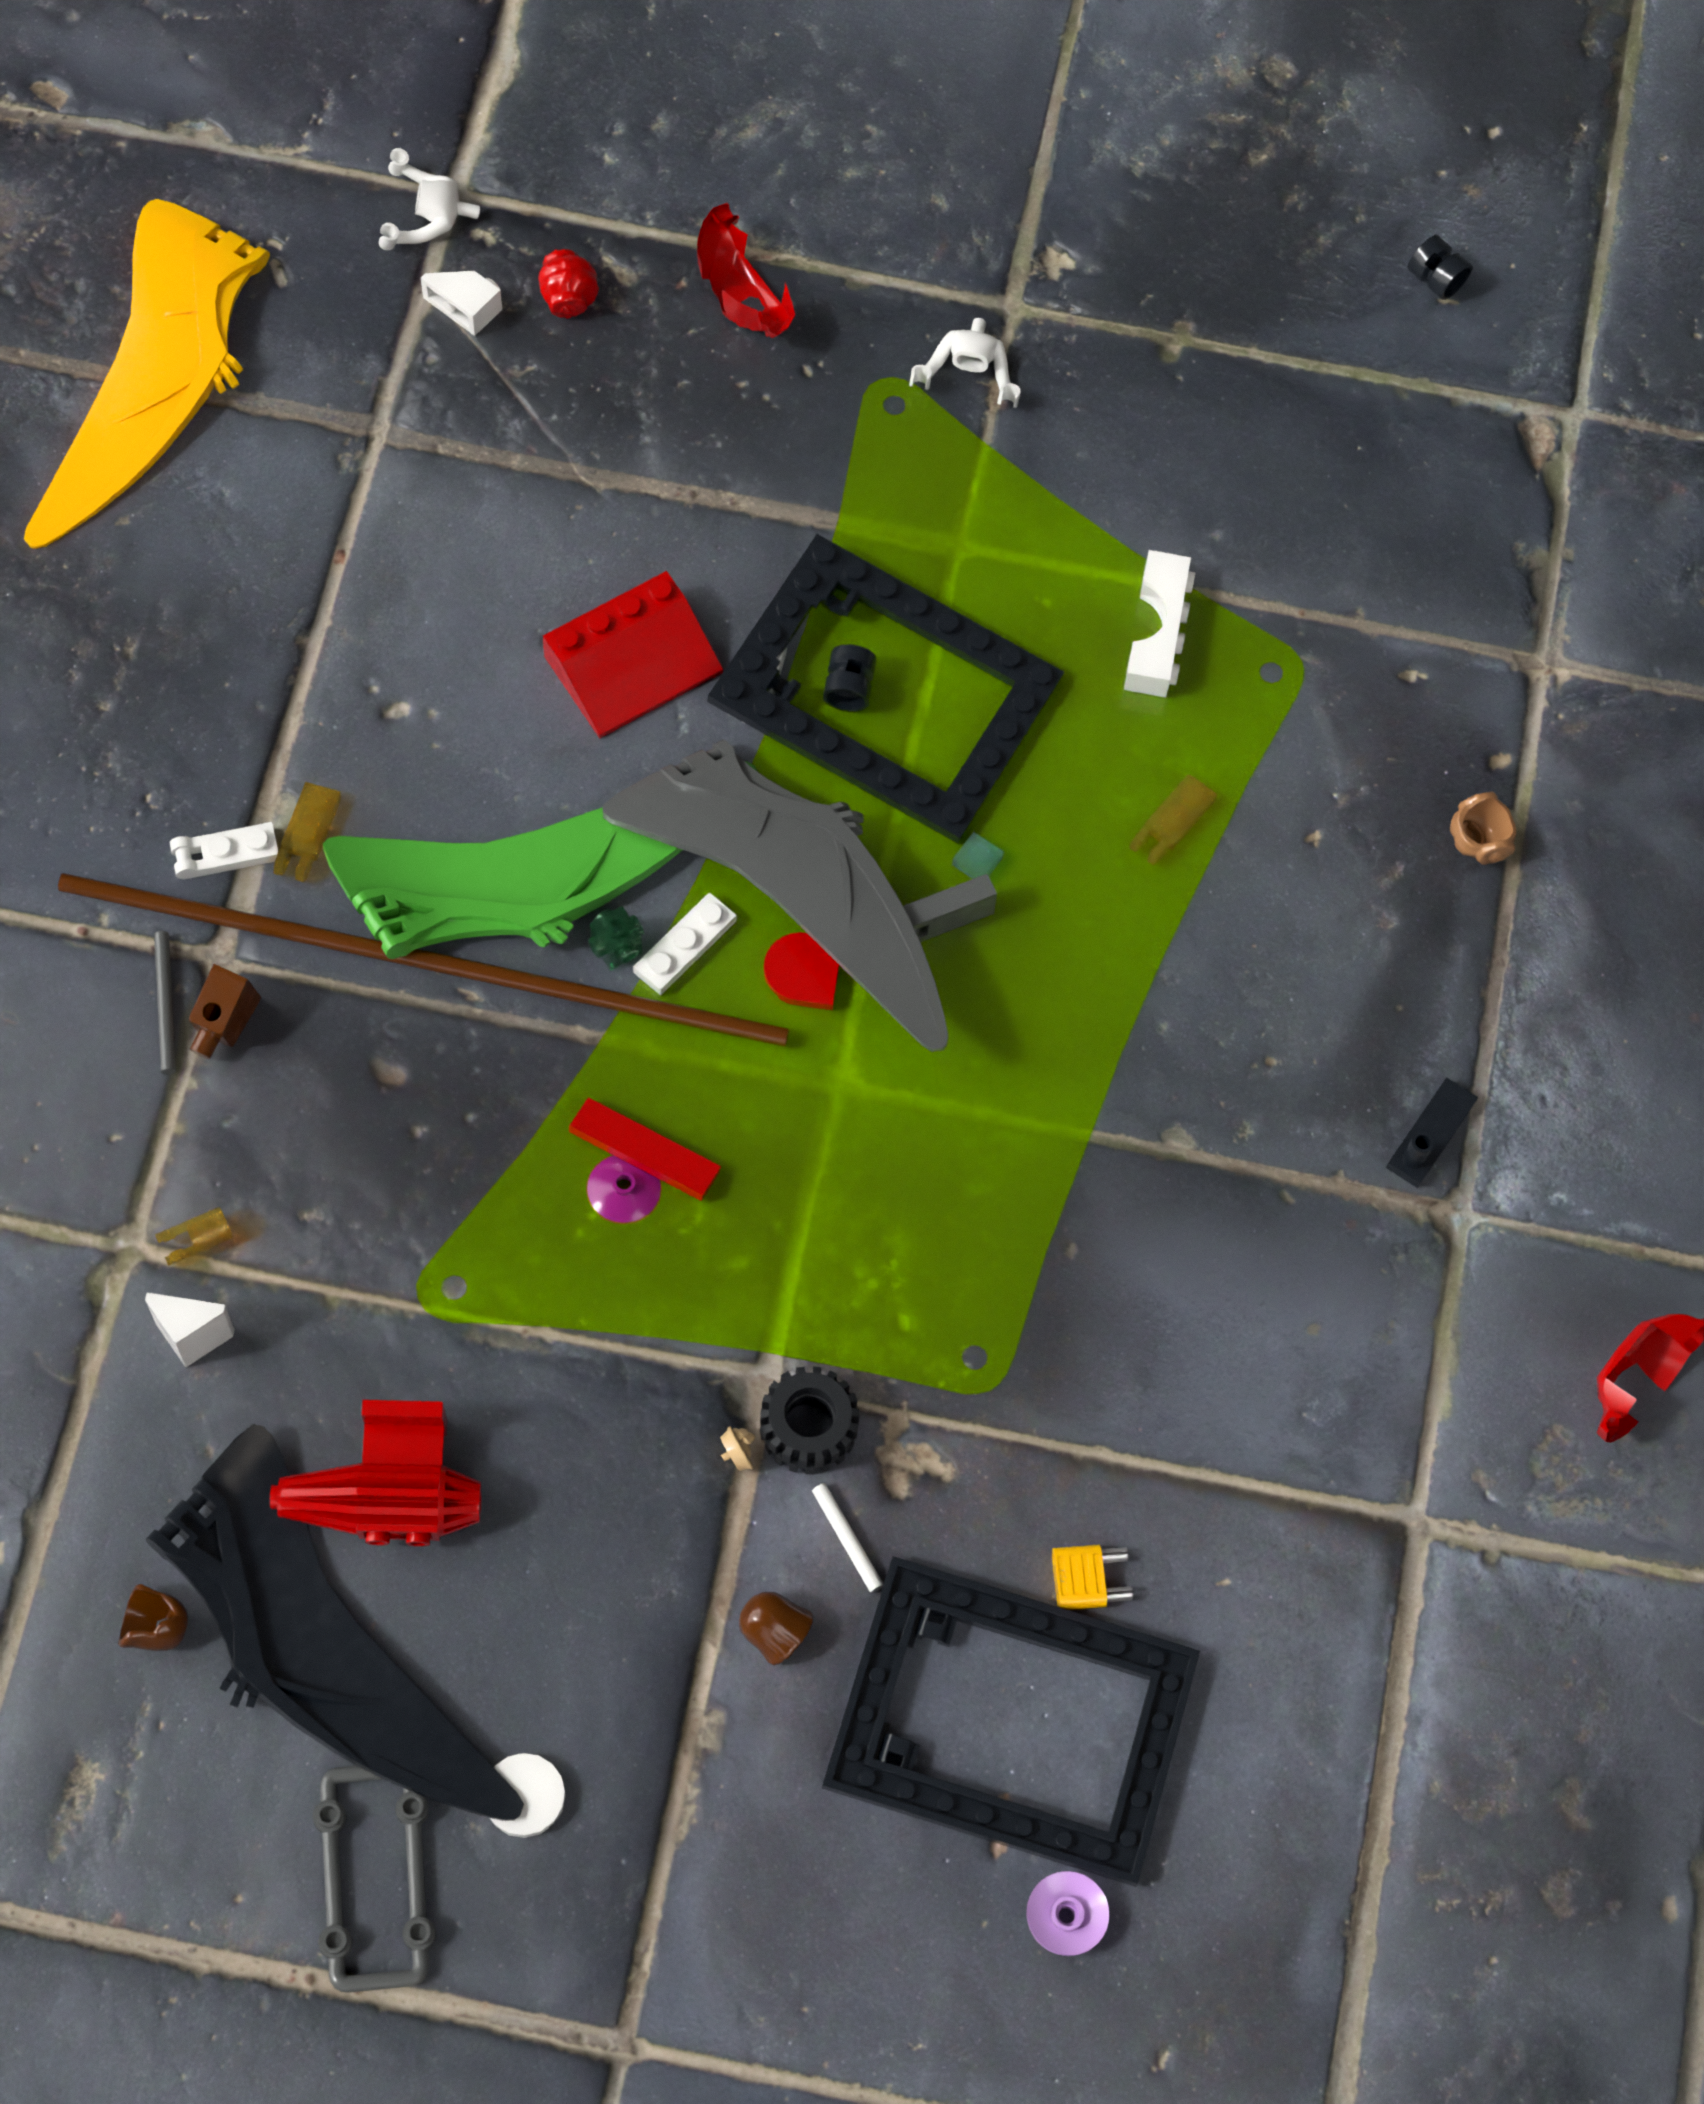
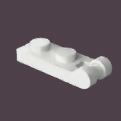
(224, 850)

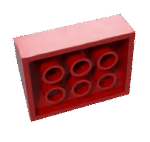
(631, 654)

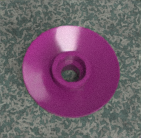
(618, 1203)

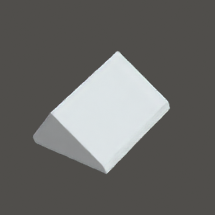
(190, 1325)

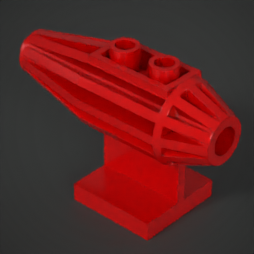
(396, 1489)

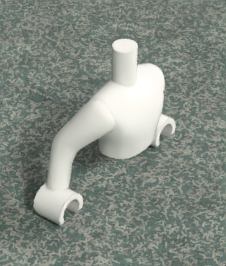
(435, 201)
(971, 352)

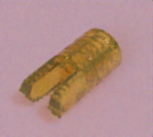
(204, 1230)

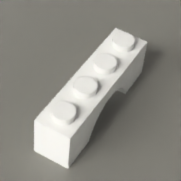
(1152, 659)

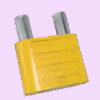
(1081, 1576)

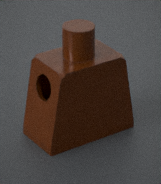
(222, 1010)

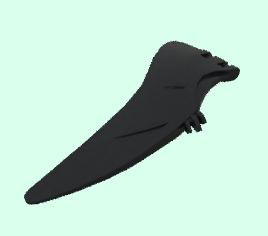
(301, 1644)

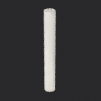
(847, 1538)

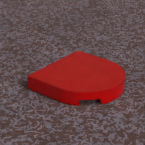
(801, 972)

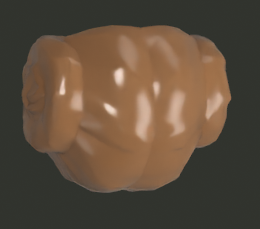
(1484, 828)

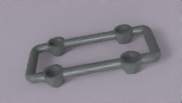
(335, 1940)

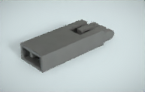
(952, 907)

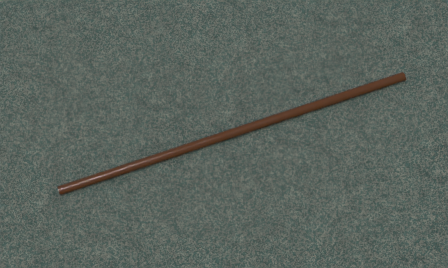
(424, 960)

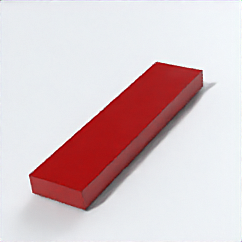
(644, 1149)

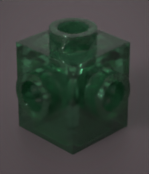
(616, 937)

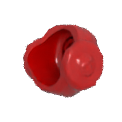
(567, 283)

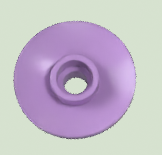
(1080, 1896)

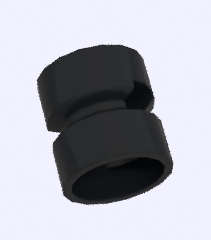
(1441, 268)
(849, 678)

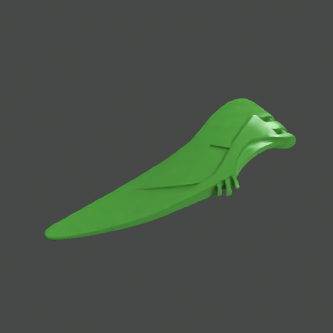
(507, 886)

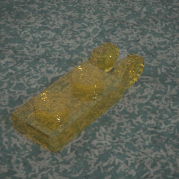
(1175, 817)
(307, 829)

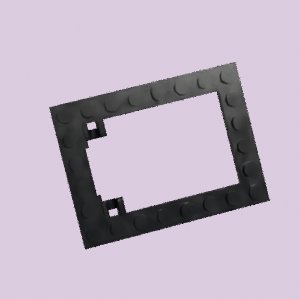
(814, 580)
(862, 1743)

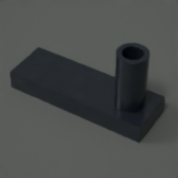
(1431, 1132)

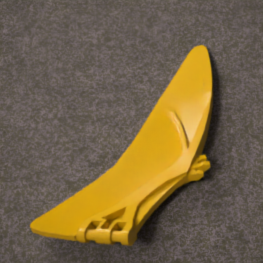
(163, 366)

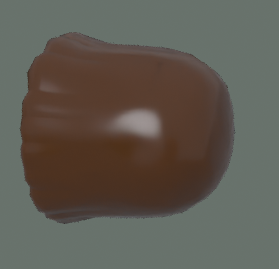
(141, 1616)
(774, 1625)

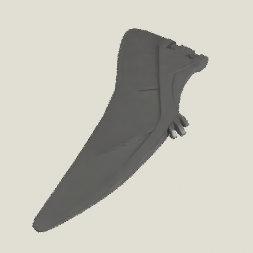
(801, 859)

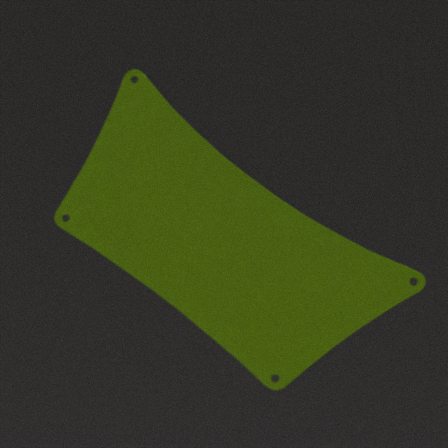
(866, 1187)

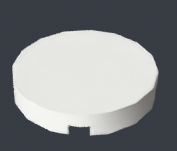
(539, 1789)

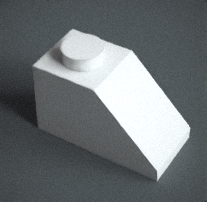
(463, 297)

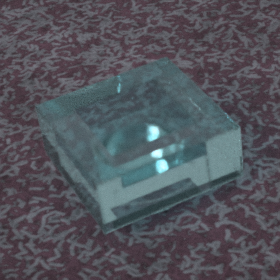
(977, 857)

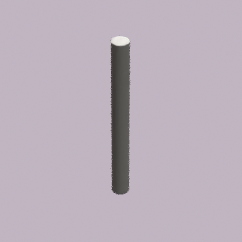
(165, 1003)

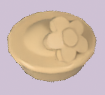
(737, 1446)

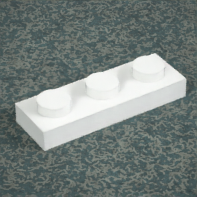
(684, 943)

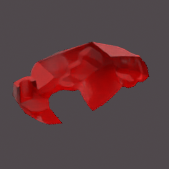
(734, 279)
(1660, 1350)

